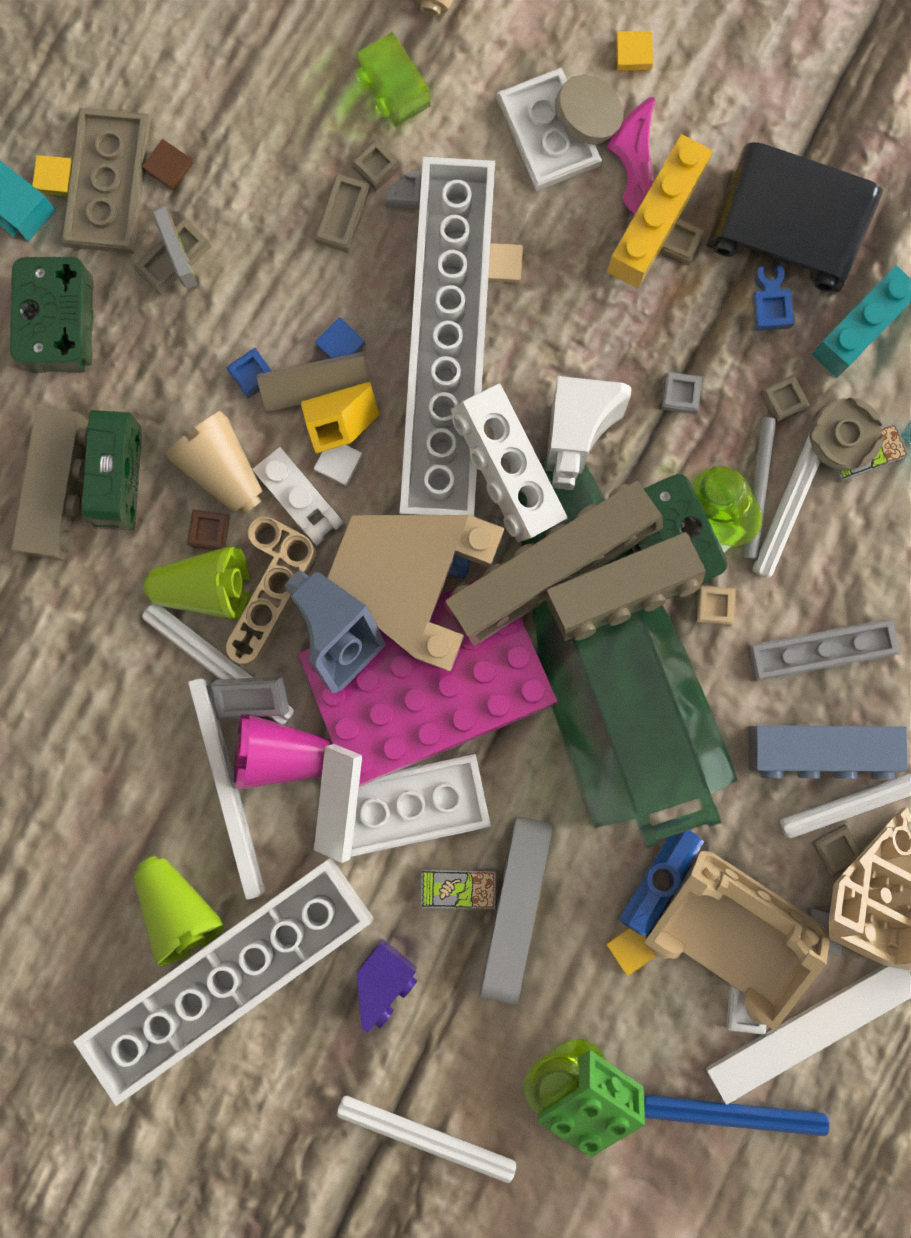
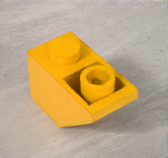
(339, 416)

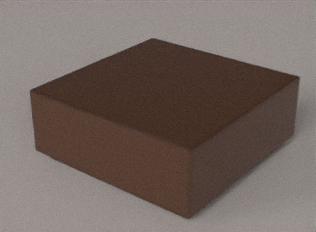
(167, 164)
(208, 530)

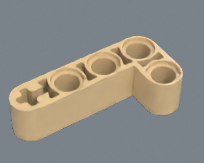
(264, 595)

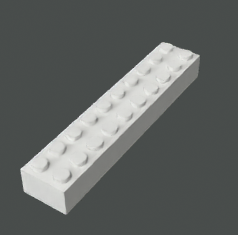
(446, 333)

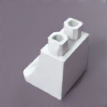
(578, 418)

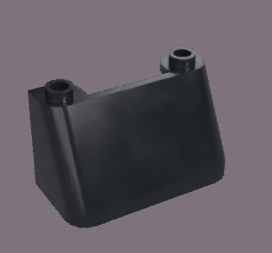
(795, 213)

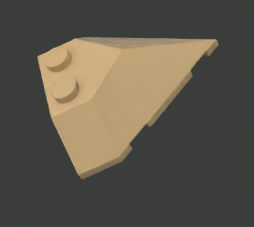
(874, 898)

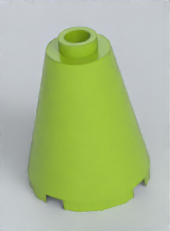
(202, 584)
(173, 912)

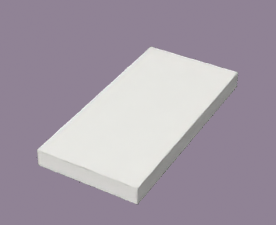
(419, 805)

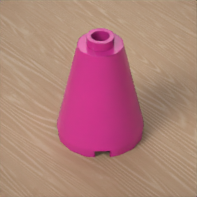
(275, 753)

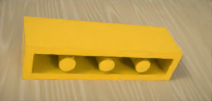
(659, 211)

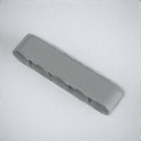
(516, 910)

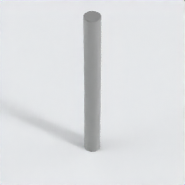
(761, 478)

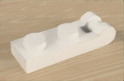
(297, 495)

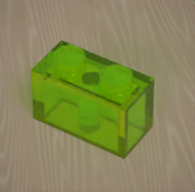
(393, 80)

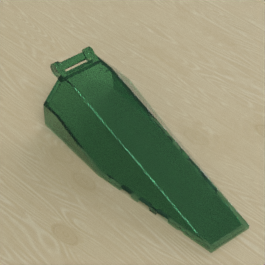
(631, 710)

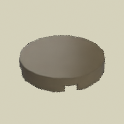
(589, 109)
(846, 433)

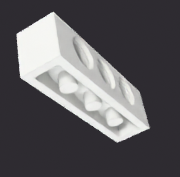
(511, 443)

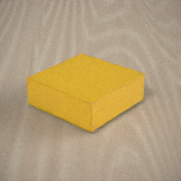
(634, 50)
(52, 175)
(630, 950)

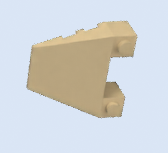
(399, 571)

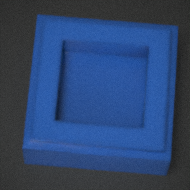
(339, 340)
(245, 371)

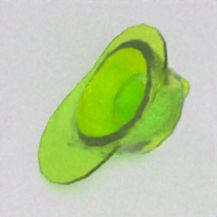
(728, 505)
(556, 1074)

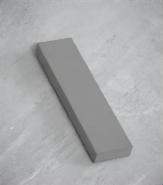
(823, 650)

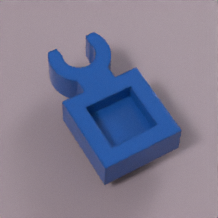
(772, 306)

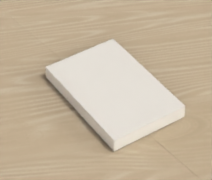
(539, 135)

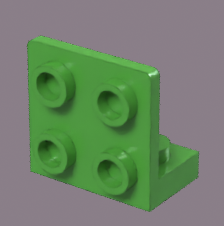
(600, 1110)

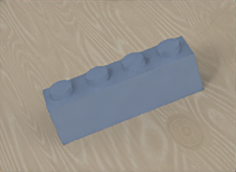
(828, 749)

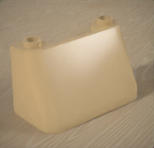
(742, 937)

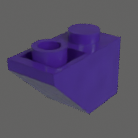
(380, 981)

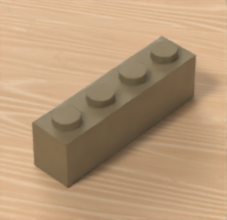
(51, 484)
(626, 587)

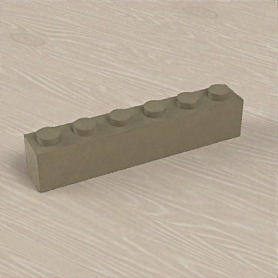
(566, 552)

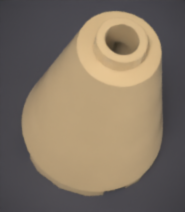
(217, 463)

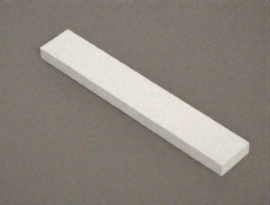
(228, 796)
(809, 1032)

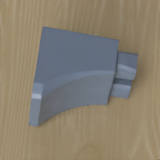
(338, 626)

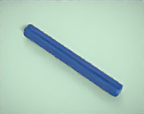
(736, 1115)

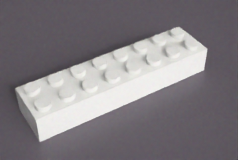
(223, 981)

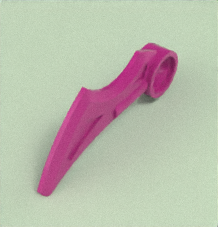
(633, 150)

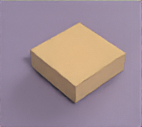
(505, 263)
(715, 605)

